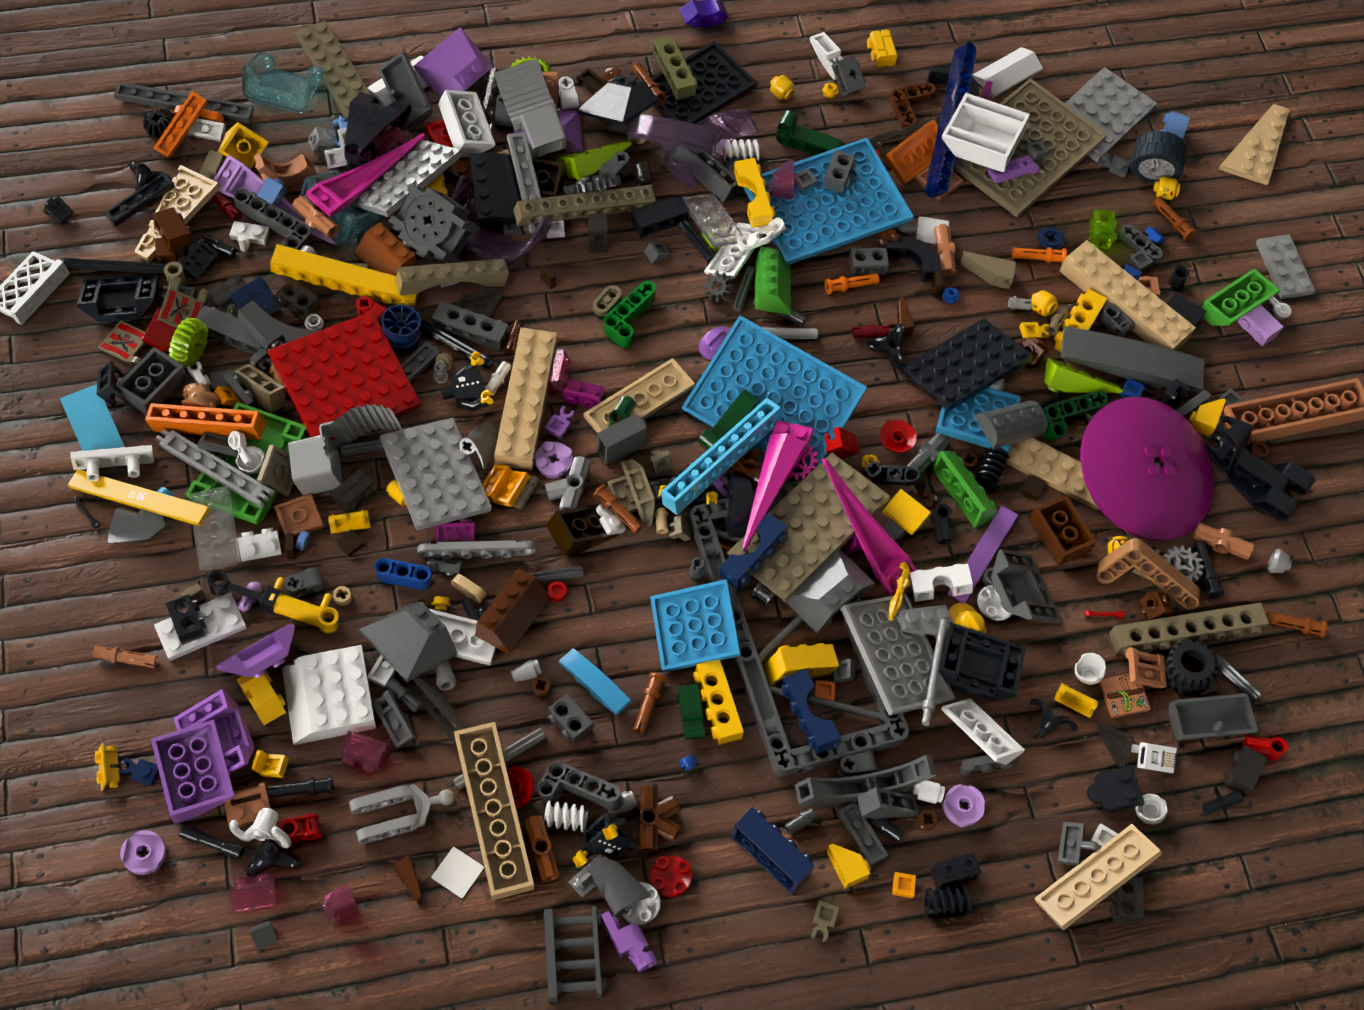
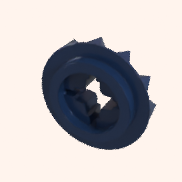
(1047, 233)

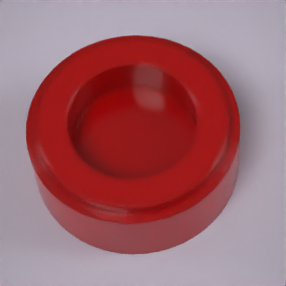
(557, 591)

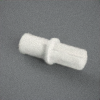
(498, 377)

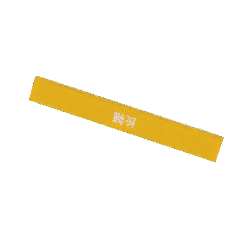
(141, 498)

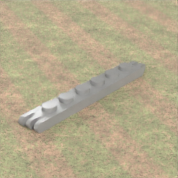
(214, 467)

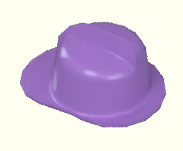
(712, 341)

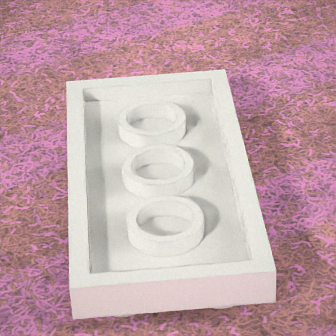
(220, 617)
(463, 636)

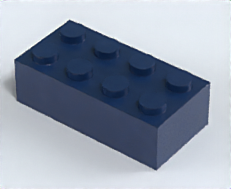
(772, 850)

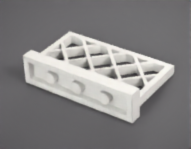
(37, 292)

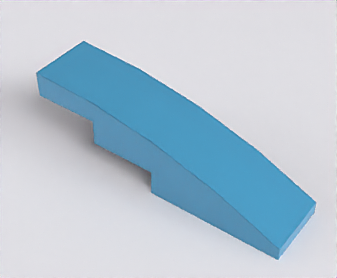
(595, 681)

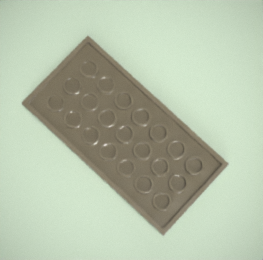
(815, 526)

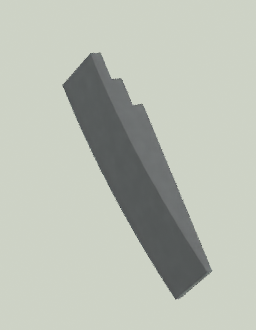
(1132, 359)

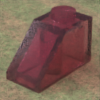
(782, 181)

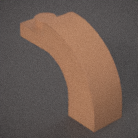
(290, 173)

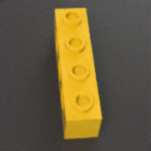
(1083, 315)
(714, 672)

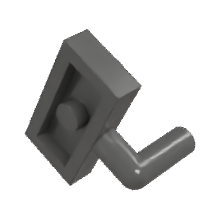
(1073, 843)

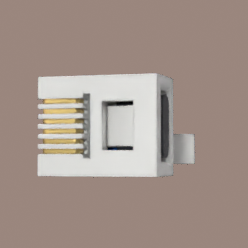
(1155, 757)

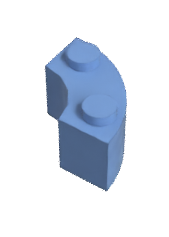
(1175, 123)

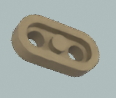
(605, 301)

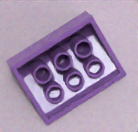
(192, 771)

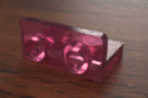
(253, 893)

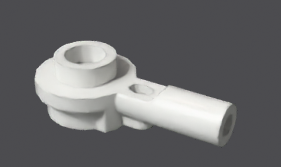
(1280, 310)
(238, 442)

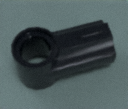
(943, 525)

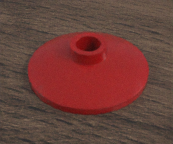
(900, 430)
(520, 777)

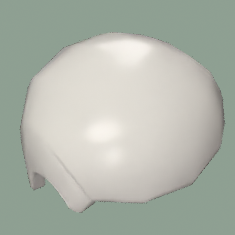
(257, 457)
(1090, 668)
(1153, 810)

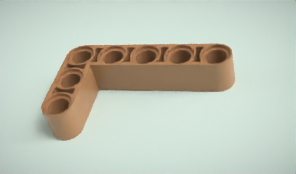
(1142, 557)

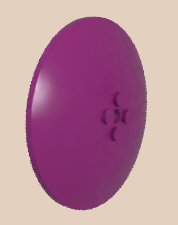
(1128, 484)

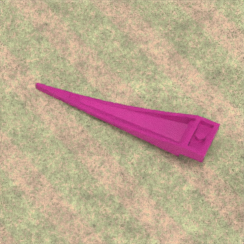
(345, 188)
(783, 453)
(879, 548)

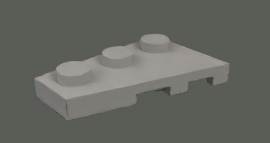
(923, 620)

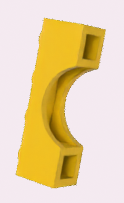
(748, 175)

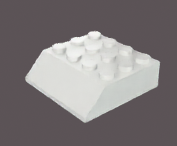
(985, 132)
(328, 695)

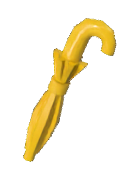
(902, 583)

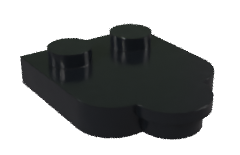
(1116, 790)

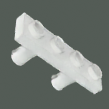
(122, 456)

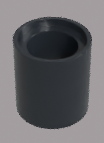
(1178, 277)

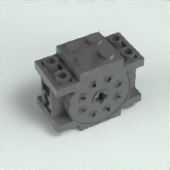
(433, 224)

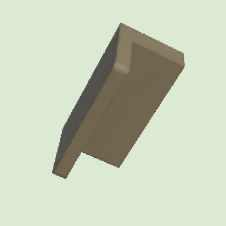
(212, 164)

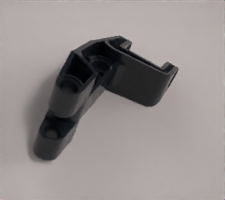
(366, 122)
(1255, 479)

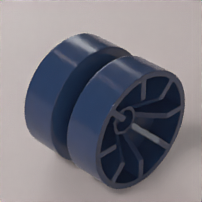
(402, 328)

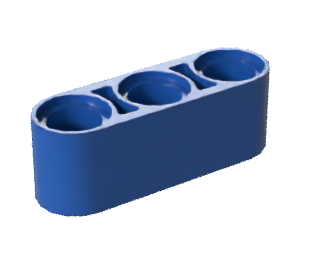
(396, 567)

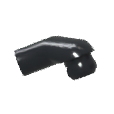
(472, 612)

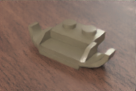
(634, 491)

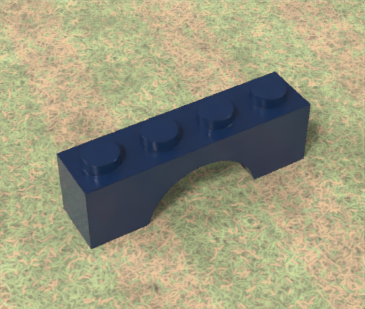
(740, 568)
(820, 733)

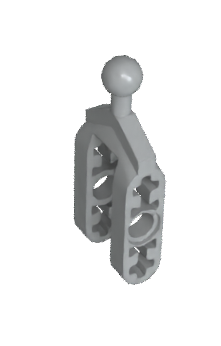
(402, 824)

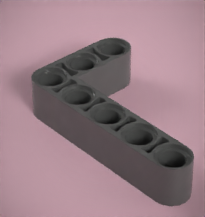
(262, 211)

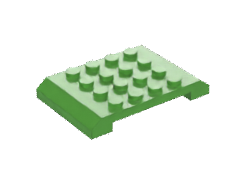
(276, 432)

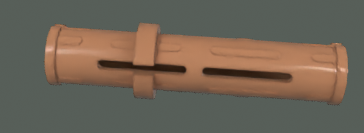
(117, 655)

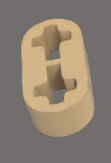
(468, 588)

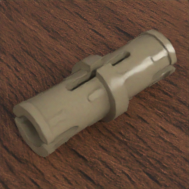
(1057, 321)

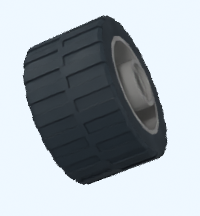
(1158, 155)

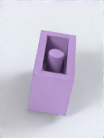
(1261, 325)

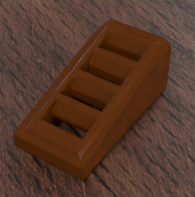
(904, 316)
(407, 875)

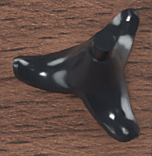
(144, 174)
(891, 345)
(1050, 719)
(271, 855)

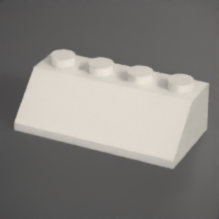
(466, 122)

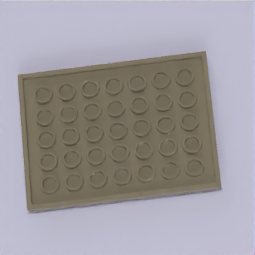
(1053, 124)

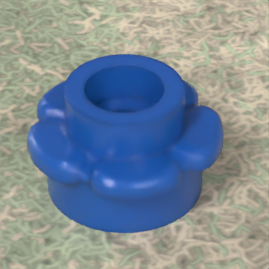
(950, 299)
(688, 762)

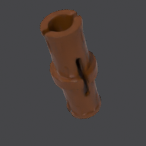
(512, 337)

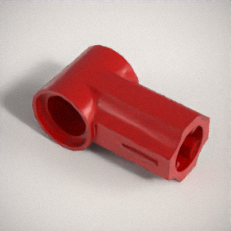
(1264, 746)

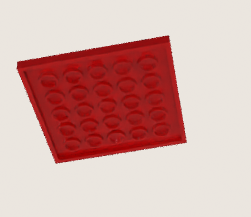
(342, 370)

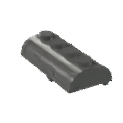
(405, 87)
(1013, 423)
(1211, 717)

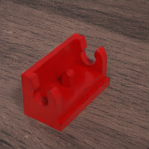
(843, 445)

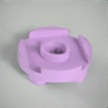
(550, 450)
(965, 794)
(151, 862)

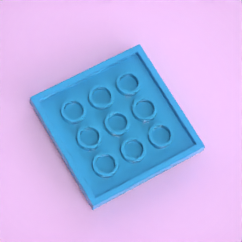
(961, 421)
(695, 625)

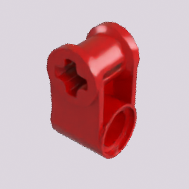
(366, 305)
(302, 827)

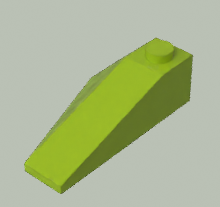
(584, 164)
(1066, 379)

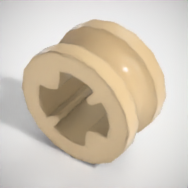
(339, 601)

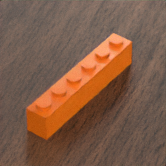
(196, 420)

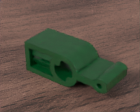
(691, 711)

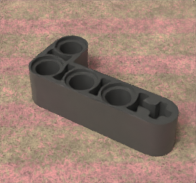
(582, 789)

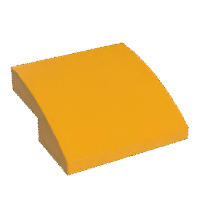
(504, 485)

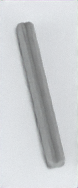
(511, 751)

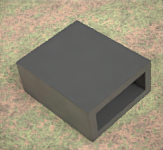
(621, 439)

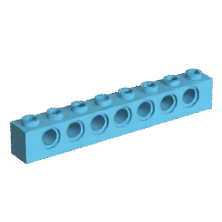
(721, 456)

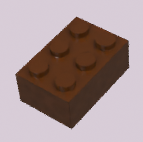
(1062, 530)

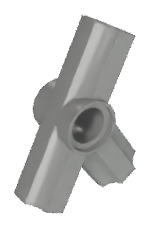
(563, 488)

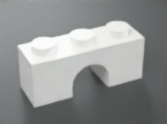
(955, 577)

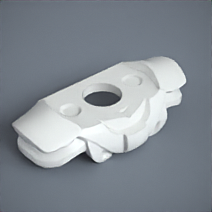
(773, 230)

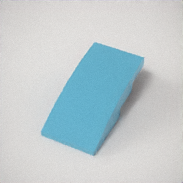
(91, 420)

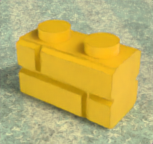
(882, 48)

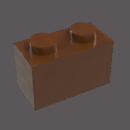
(172, 228)

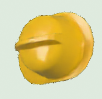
(967, 616)

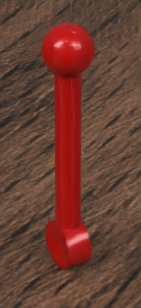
(1120, 614)

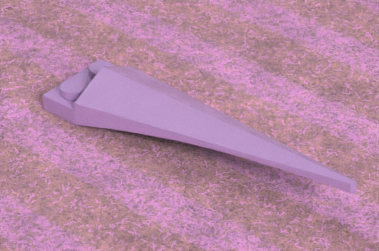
(236, 176)

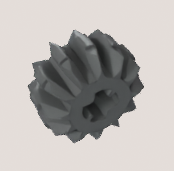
(719, 280)

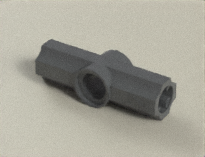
(929, 452)

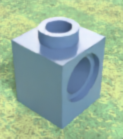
(272, 191)

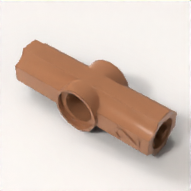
(316, 217)
(945, 249)
(1223, 541)

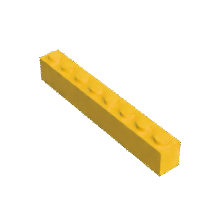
(338, 276)

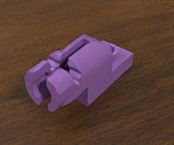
(629, 941)

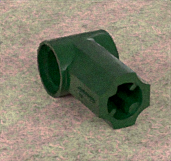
(622, 410)

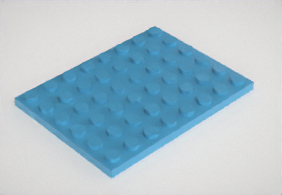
(829, 219)
(776, 370)

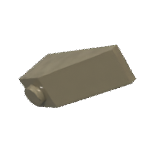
(991, 269)
(265, 389)

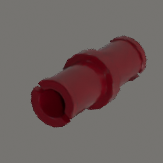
(227, 206)
(870, 331)

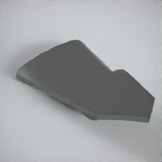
(483, 442)
(134, 525)
(616, 885)

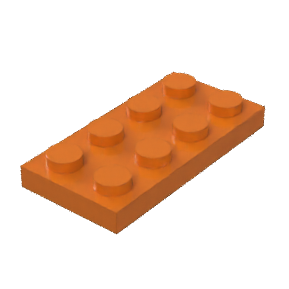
(913, 153)

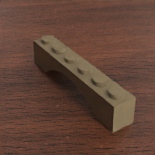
(419, 278)

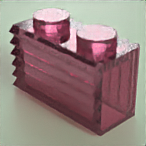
(363, 751)
(340, 905)

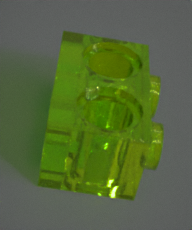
(1102, 229)

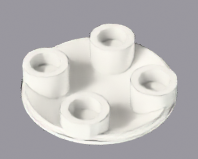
(990, 604)
(645, 909)

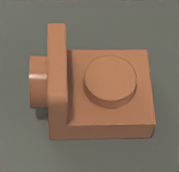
(1150, 283)

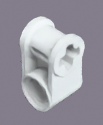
(567, 93)

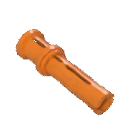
(1048, 255)
(843, 283)

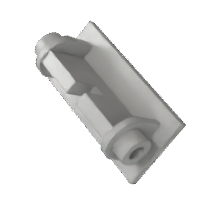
(583, 881)

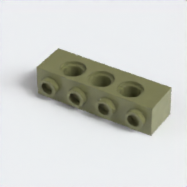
(674, 67)

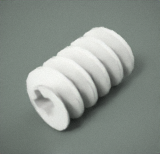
(741, 149)
(566, 816)

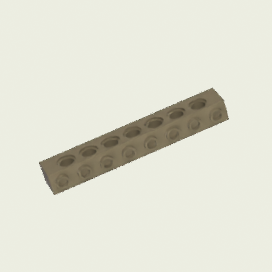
(582, 204)
(1252, 614)

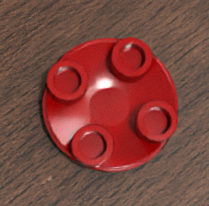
(671, 876)

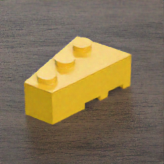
(817, 659)

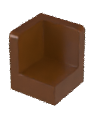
(162, 252)

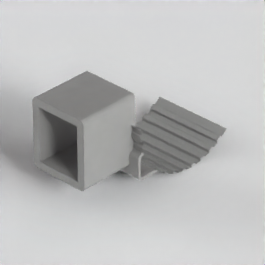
(531, 107)
(316, 459)

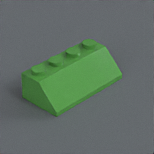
(772, 282)
(1238, 299)
(964, 489)

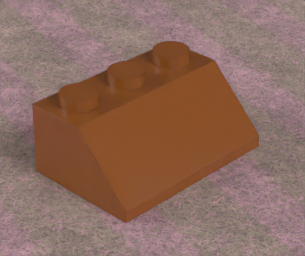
(384, 251)

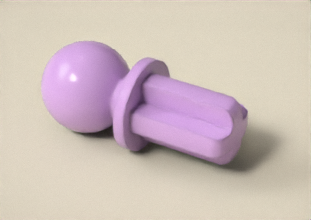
(246, 602)

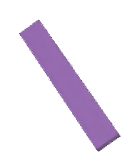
(988, 546)

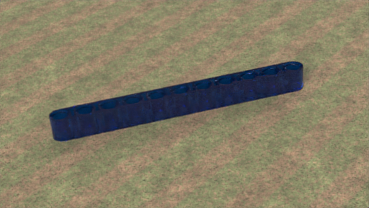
(958, 84)

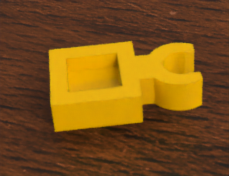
(1032, 329)

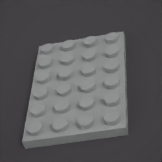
(1111, 107)
(417, 168)
(435, 474)
(895, 659)

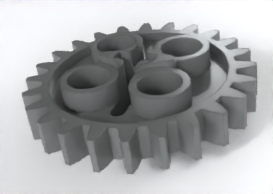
(598, 183)

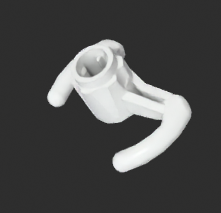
(263, 828)

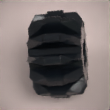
(156, 122)

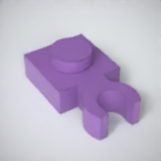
(559, 424)

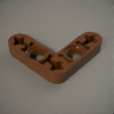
(927, 90)

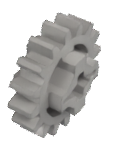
(1185, 562)

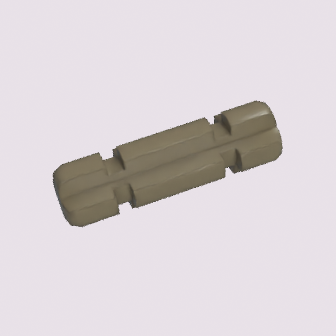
(526, 492)

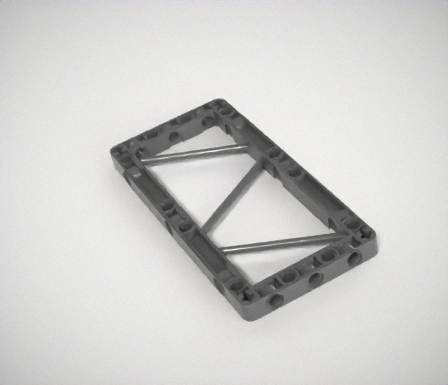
(753, 677)

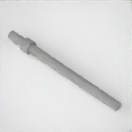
(929, 703)

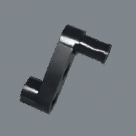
(907, 475)

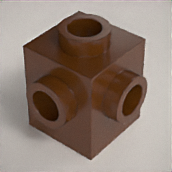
(1035, 347)
(1156, 605)

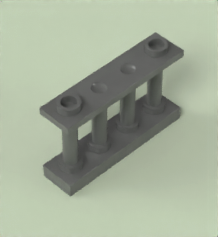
(555, 965)

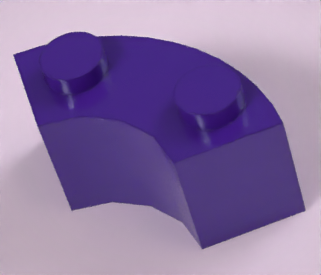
(704, 13)

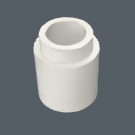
(929, 792)

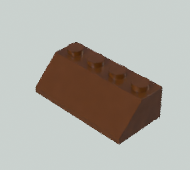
(512, 612)

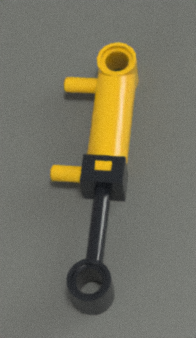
(274, 602)

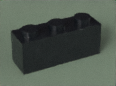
(659, 216)

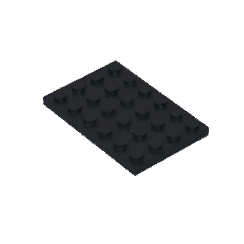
(718, 80)
(966, 364)

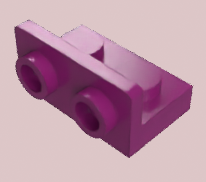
(583, 393)
(455, 532)

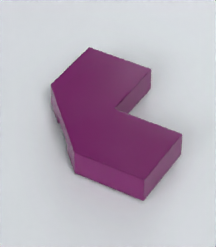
(987, 88)

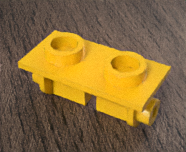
(348, 521)
(1075, 700)
(105, 759)

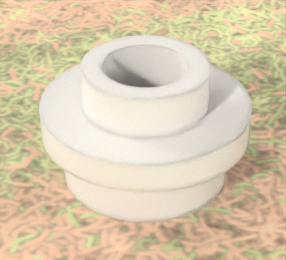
(314, 318)

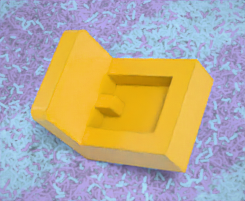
(269, 764)

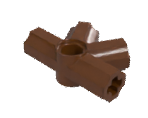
(751, 467)
(661, 812)

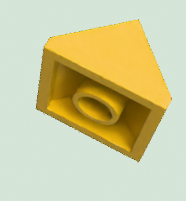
(242, 144)
(907, 512)

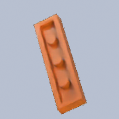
(180, 125)

